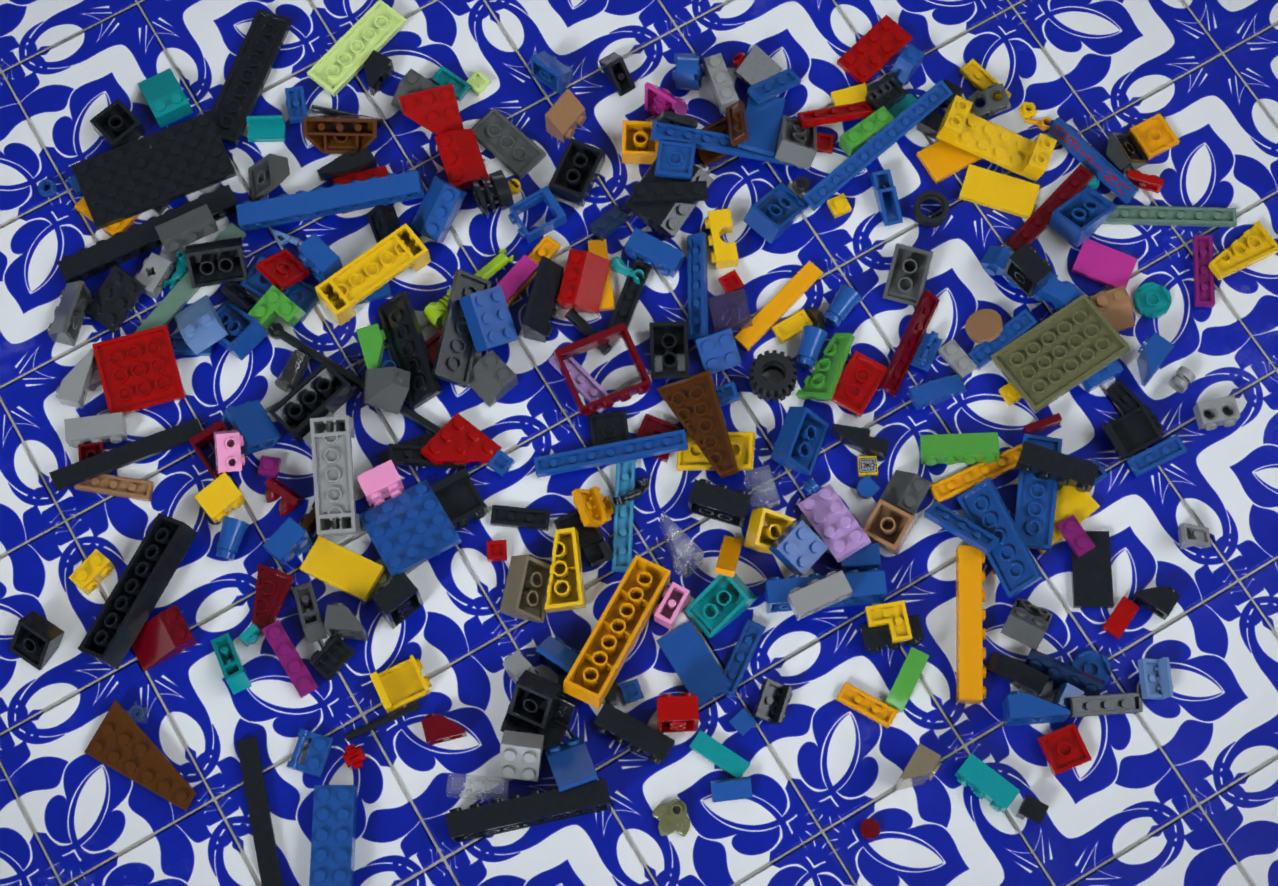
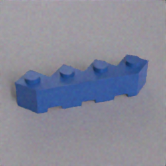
(1054, 291)

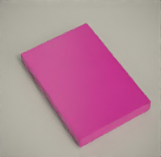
(1104, 264)

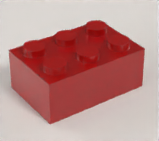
(677, 713)

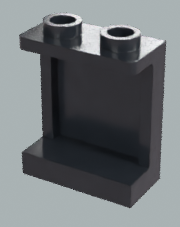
(1132, 432)
(460, 499)

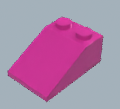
(660, 99)

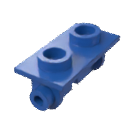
(926, 351)

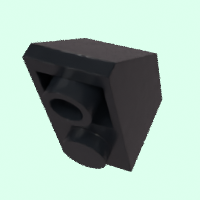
(377, 70)

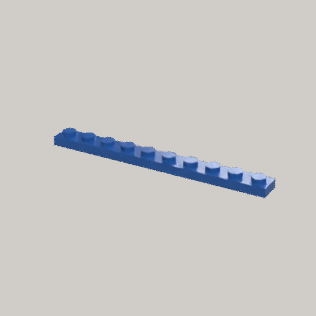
(877, 145)

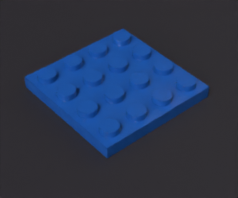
(409, 528)

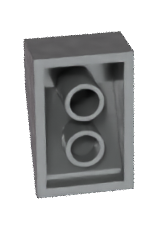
(795, 143)
(907, 274)

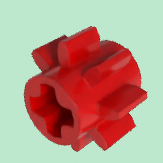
(354, 756)

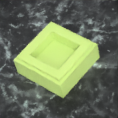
(478, 82)

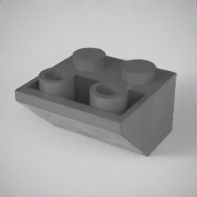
(1027, 623)

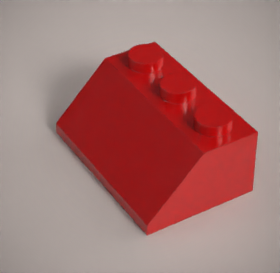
(461, 157)
(583, 281)

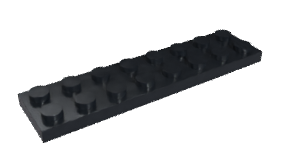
(249, 74)

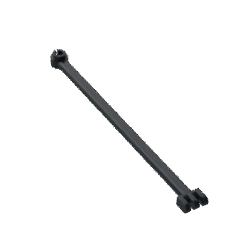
(349, 376)

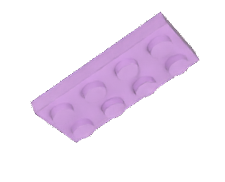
(834, 523)

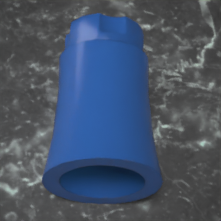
(841, 305)
(810, 346)
(230, 537)

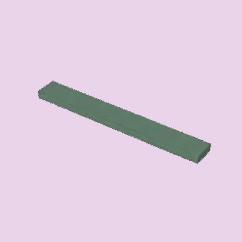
(1173, 216)
(182, 291)

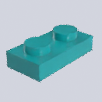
(444, 77)

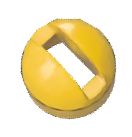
(514, 190)

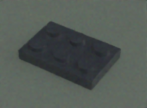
(115, 299)

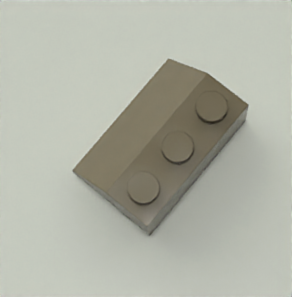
(526, 589)
(921, 767)

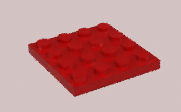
(139, 370)

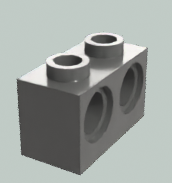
(991, 106)

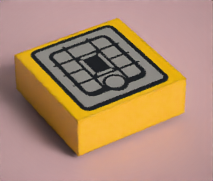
(867, 466)

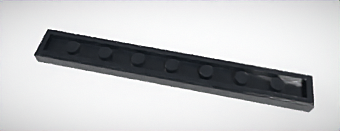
(124, 455)
(259, 812)

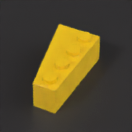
(566, 575)

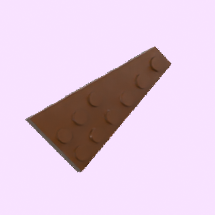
(700, 413)
(133, 754)

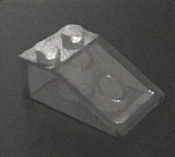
(683, 551)

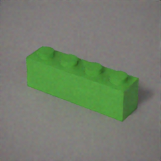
(959, 448)

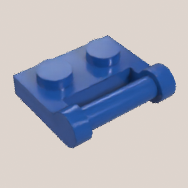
(316, 755)

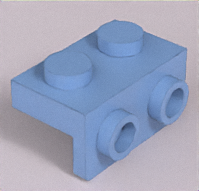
(1155, 678)

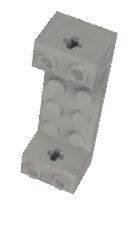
(334, 476)

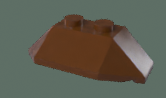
(340, 133)

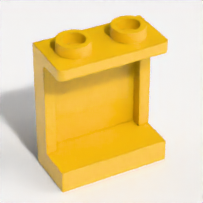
(401, 684)

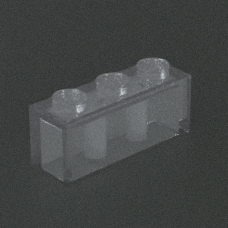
(477, 787)

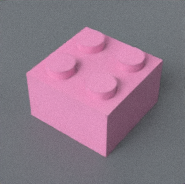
(380, 483)

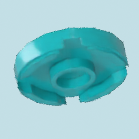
(1152, 300)

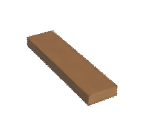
(118, 487)

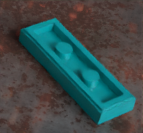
(719, 755)

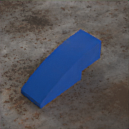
(886, 197)
(936, 391)

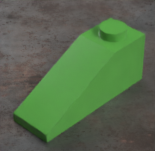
(372, 345)

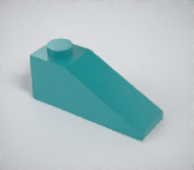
(230, 663)

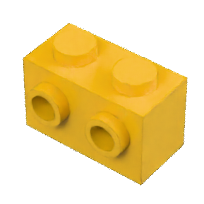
(92, 572)

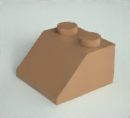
(565, 116)
(1115, 307)

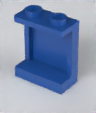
(254, 425)

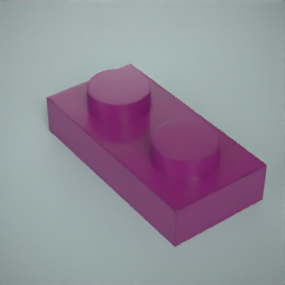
(1075, 536)

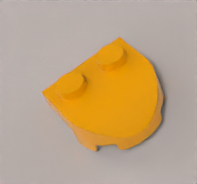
(593, 506)

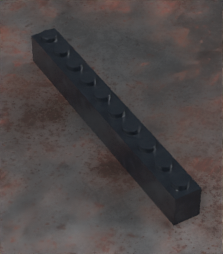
(139, 238)

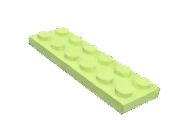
(355, 46)

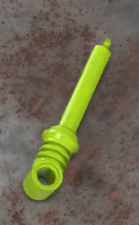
(436, 311)

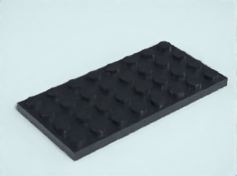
(153, 170)

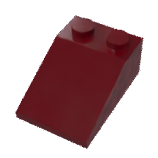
(163, 638)

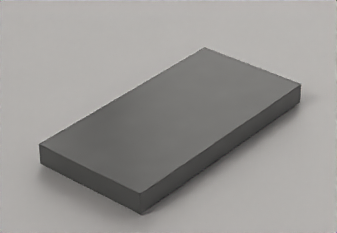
(507, 143)

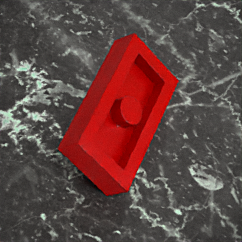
(1144, 181)

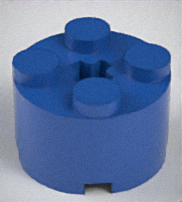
(688, 71)

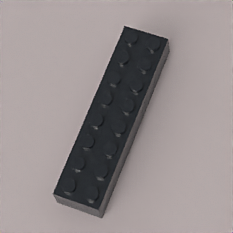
(138, 591)
(527, 811)

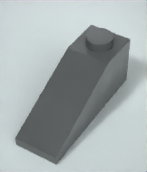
(309, 612)

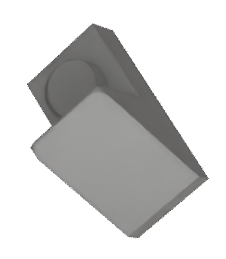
(1193, 535)

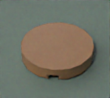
(984, 325)

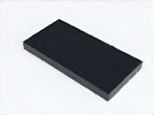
(1093, 574)

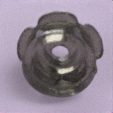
(801, 181)

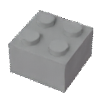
(520, 756)

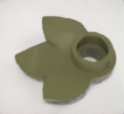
(670, 820)

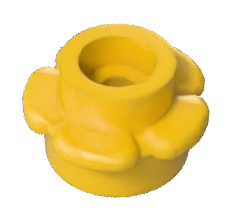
(1027, 114)

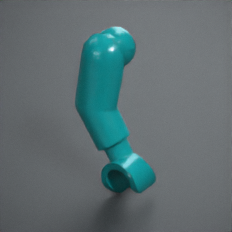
(620, 267)
(181, 270)

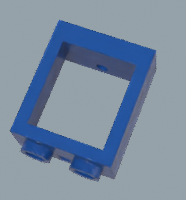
(529, 202)

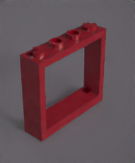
(592, 342)

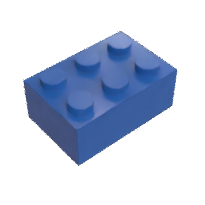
(488, 319)

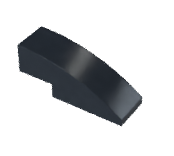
(347, 165)
(860, 440)
(1017, 673)

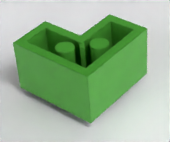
(273, 305)

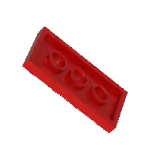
(874, 50)

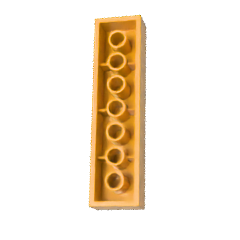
(616, 632)

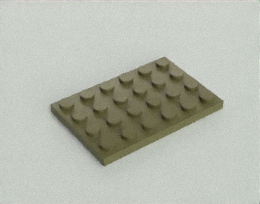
(1060, 353)

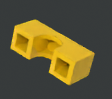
(720, 223)

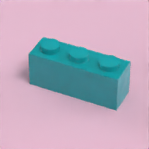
(986, 783)

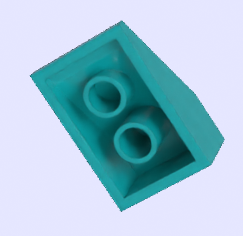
(165, 98)
(720, 604)

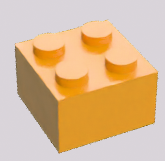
(636, 143)

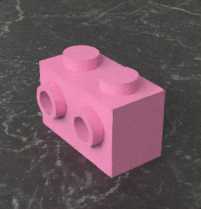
(228, 451)
(671, 605)

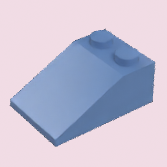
(200, 325)

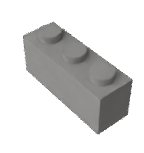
(720, 82)
(95, 429)
(819, 594)

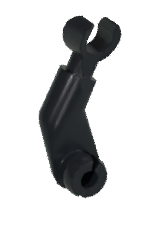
(642, 487)

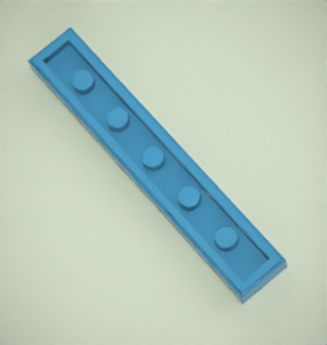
(623, 517)

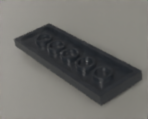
(455, 346)
(409, 348)

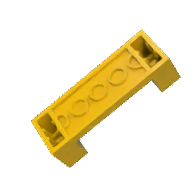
(994, 142)
(371, 272)

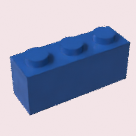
(654, 253)

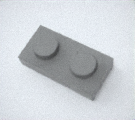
(957, 358)

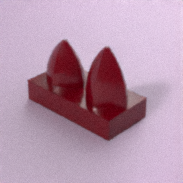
(289, 500)

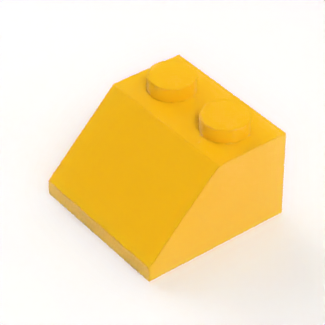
(220, 498)
(765, 528)

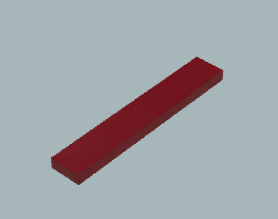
(1041, 217)
(909, 343)

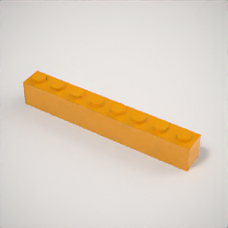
(969, 625)

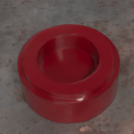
(869, 829)

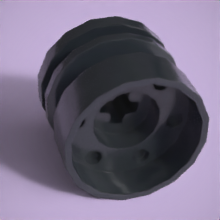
(492, 193)

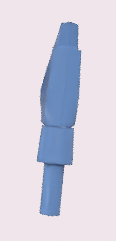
(287, 238)

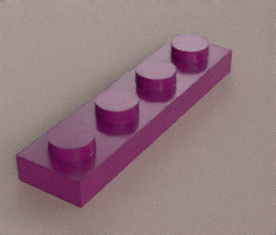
(1203, 277)
(290, 658)

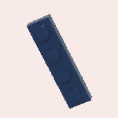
(1064, 673)

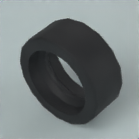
(928, 196)

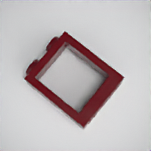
(203, 439)

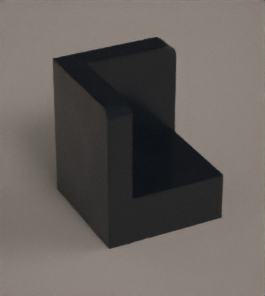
(598, 553)
(1032, 810)

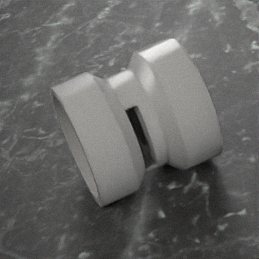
(1182, 379)

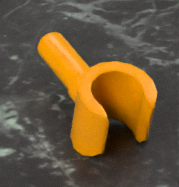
(1042, 126)

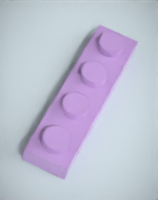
(582, 380)

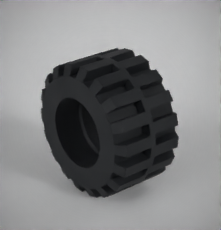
(772, 390)

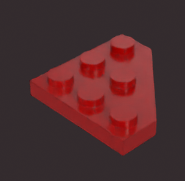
(433, 109)
(460, 444)

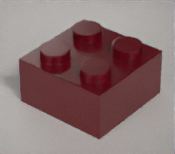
(89, 450)

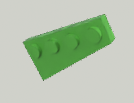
(827, 370)

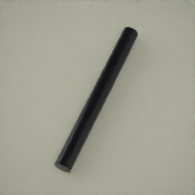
(328, 111)
(382, 721)

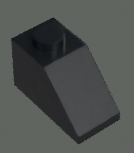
(617, 73)
(1157, 600)

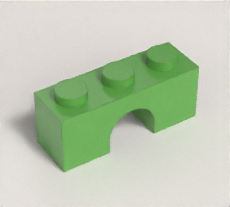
(864, 131)

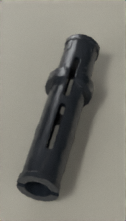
(585, 329)

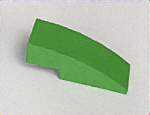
(907, 679)

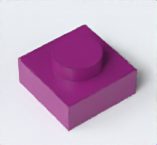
(269, 466)

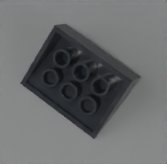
(665, 217)

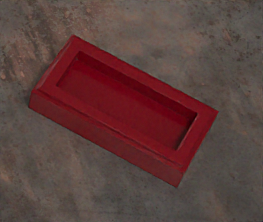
(1042, 425)

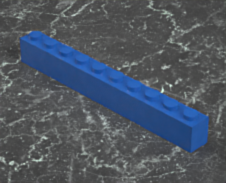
(330, 200)

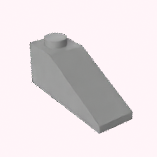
(76, 383)

